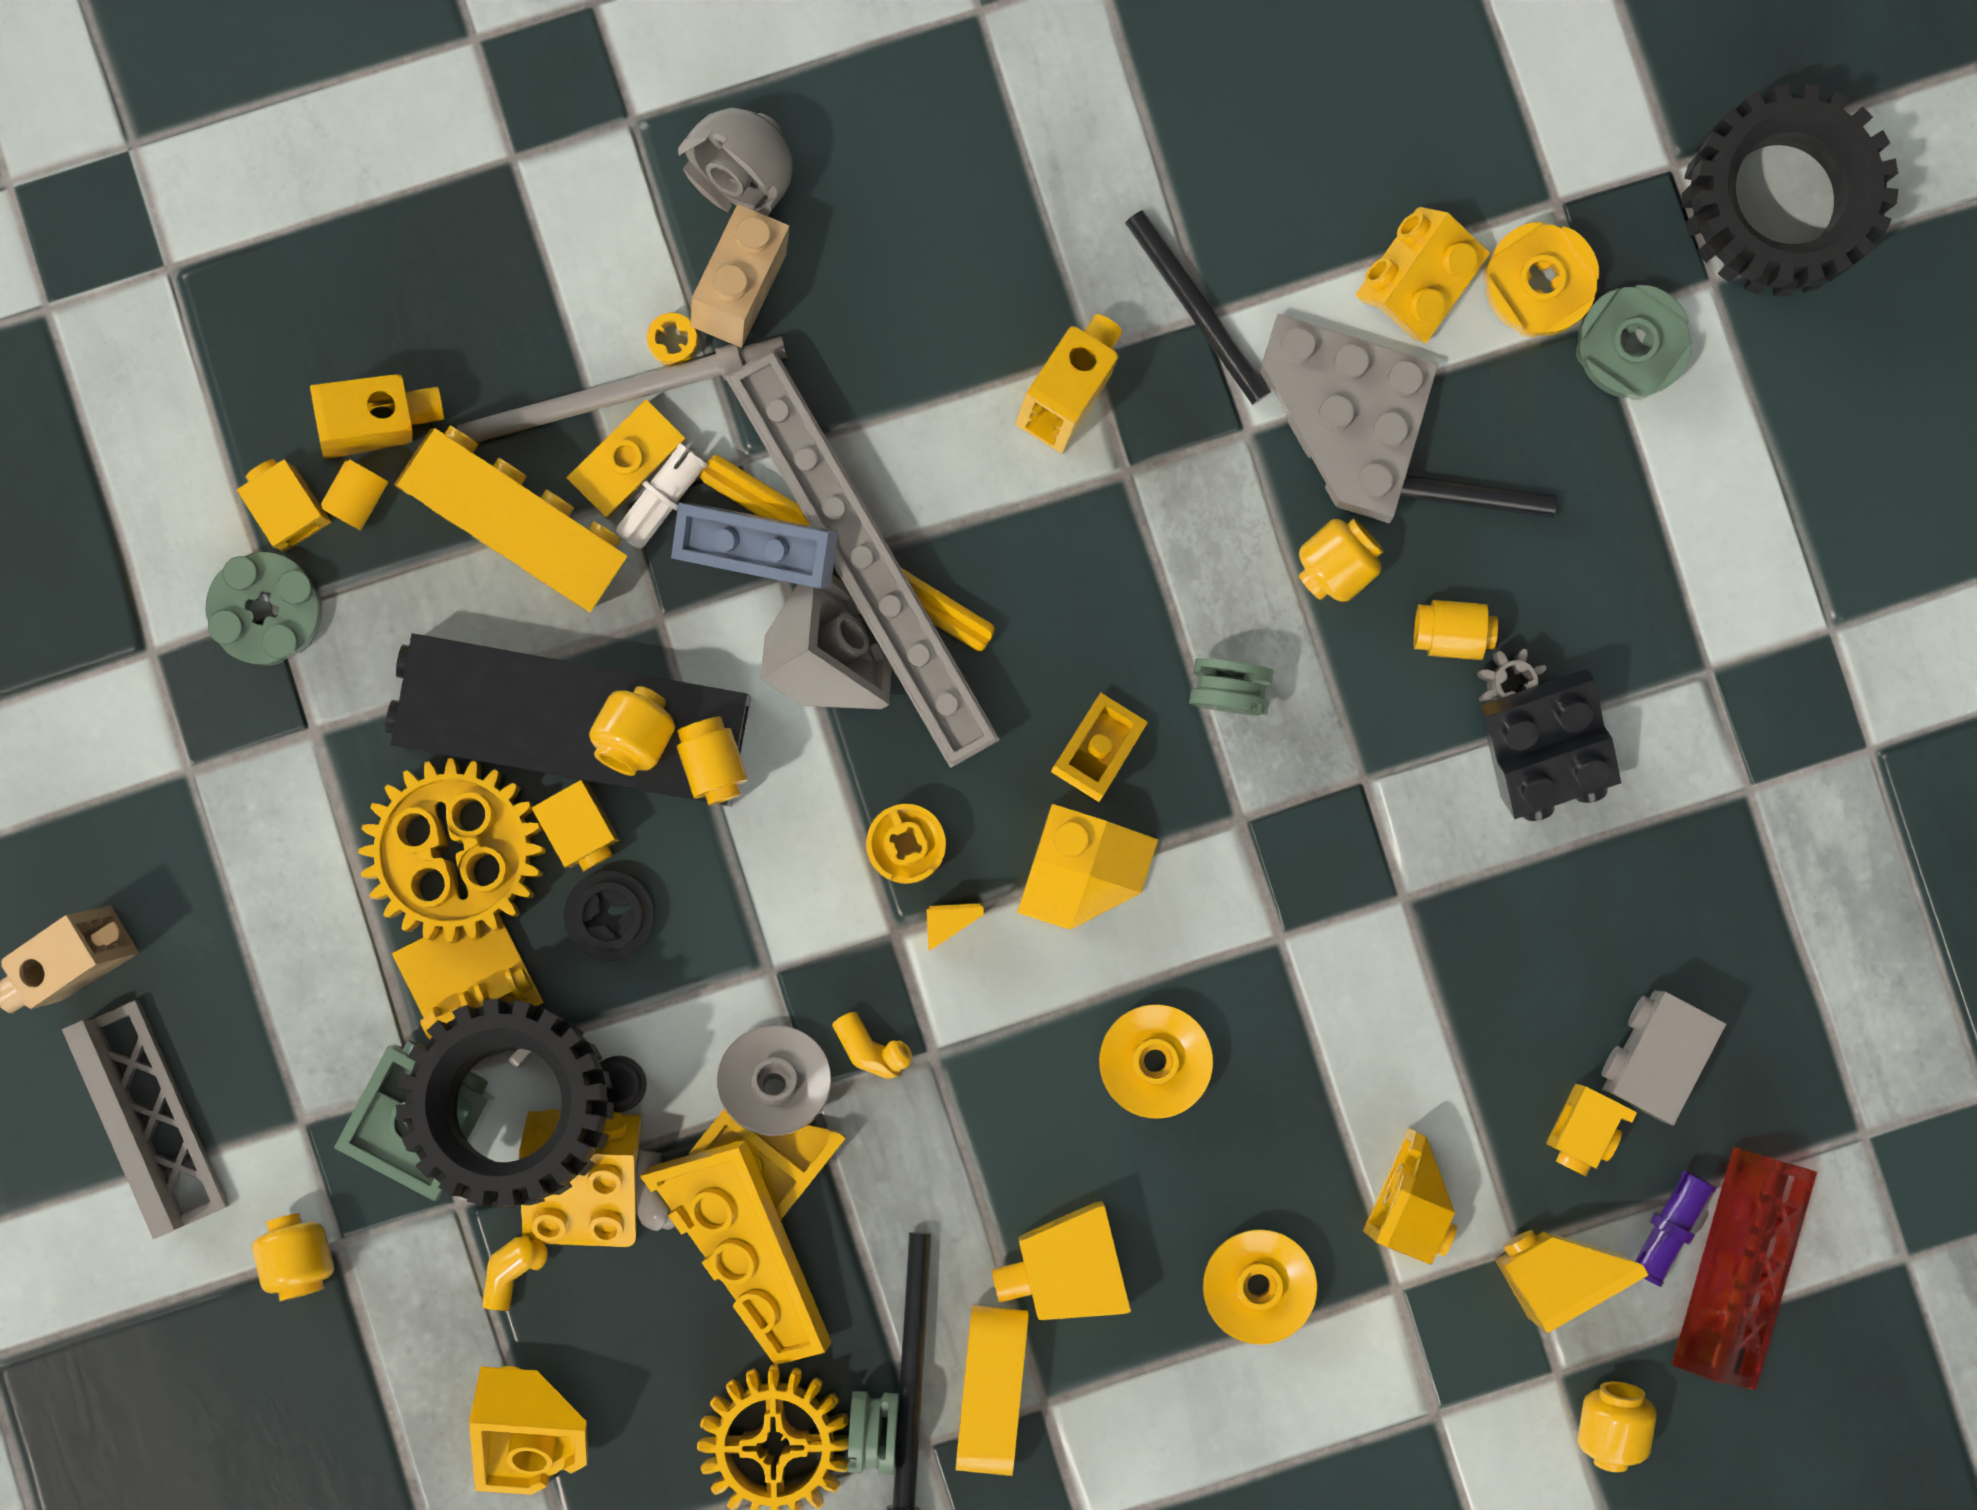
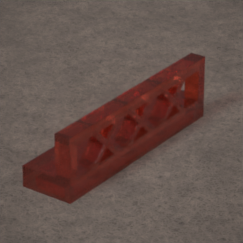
(1738, 1268)

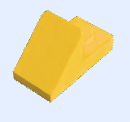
(1099, 747)

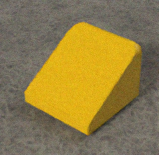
(948, 920)

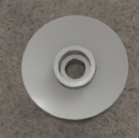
(767, 1055)

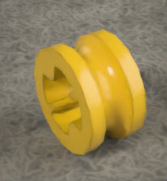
(660, 351)

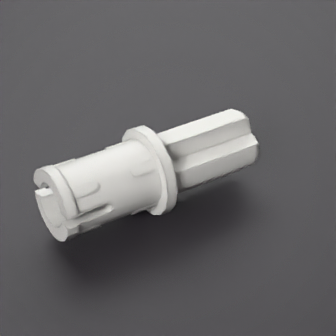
(661, 496)

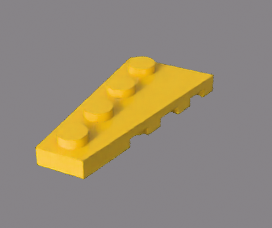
(736, 1227)

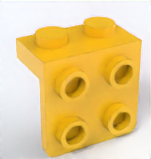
(601, 1203)

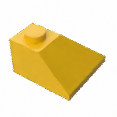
(1563, 1276)

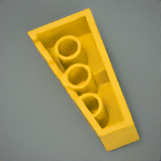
(510, 518)

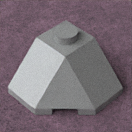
(823, 652)

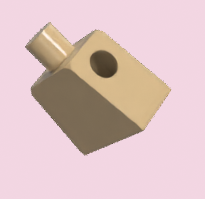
(64, 959)

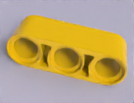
(992, 1390)

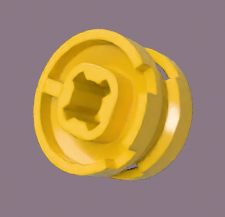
(906, 843)

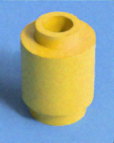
(1455, 629)
(711, 760)

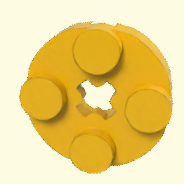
(1546, 247)

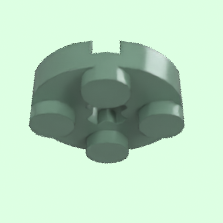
(1666, 336)
(279, 636)

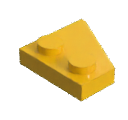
(784, 1161)

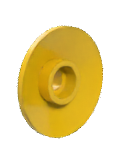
(1185, 1069)
(1280, 1308)

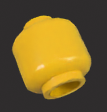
(1340, 560)
(632, 730)
(292, 1257)
(1617, 1426)

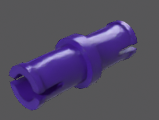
(1673, 1226)

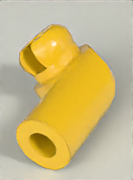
(870, 1055)
(508, 1264)

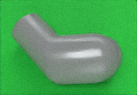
(650, 1205)

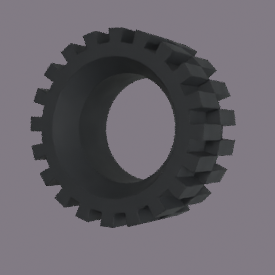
(1836, 144)
(434, 1091)

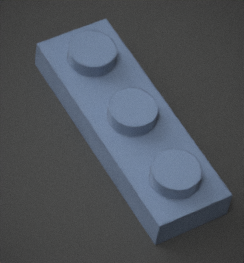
(754, 545)

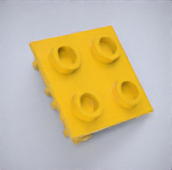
(464, 973)

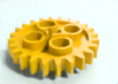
(403, 866)

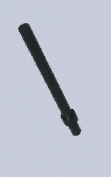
(911, 1372)

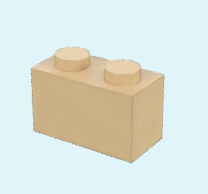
(739, 275)

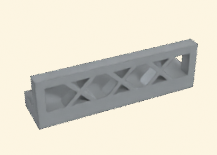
(126, 1128)

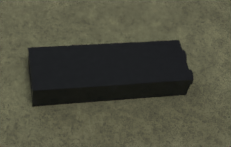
(538, 712)

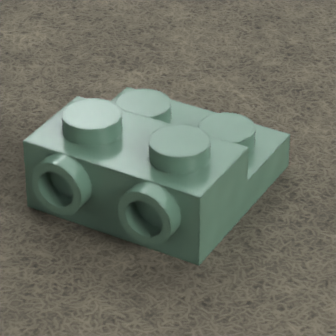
(375, 1134)

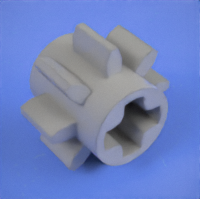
(1498, 675)

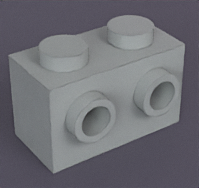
(1661, 1055)

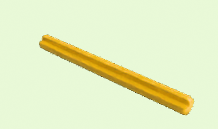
(771, 504)

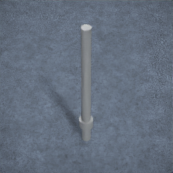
(726, 360)

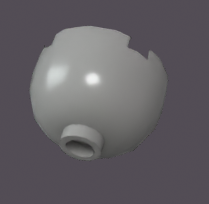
(738, 160)

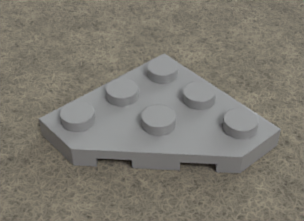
(1350, 410)

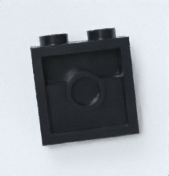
(1550, 746)

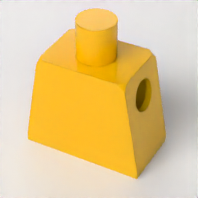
(1070, 382)
(346, 418)
(1067, 1268)

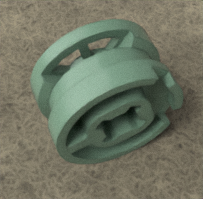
(1229, 693)
(866, 1432)

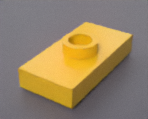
(626, 459)

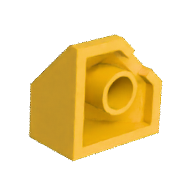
(1084, 868)
(1413, 1204)
(522, 1432)

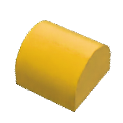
(353, 494)

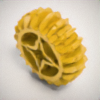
(749, 1443)

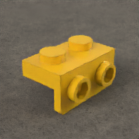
(1423, 272)

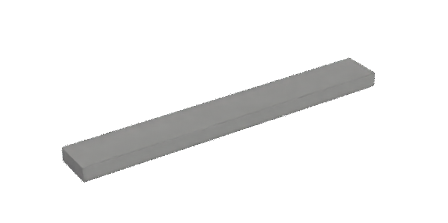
(862, 559)

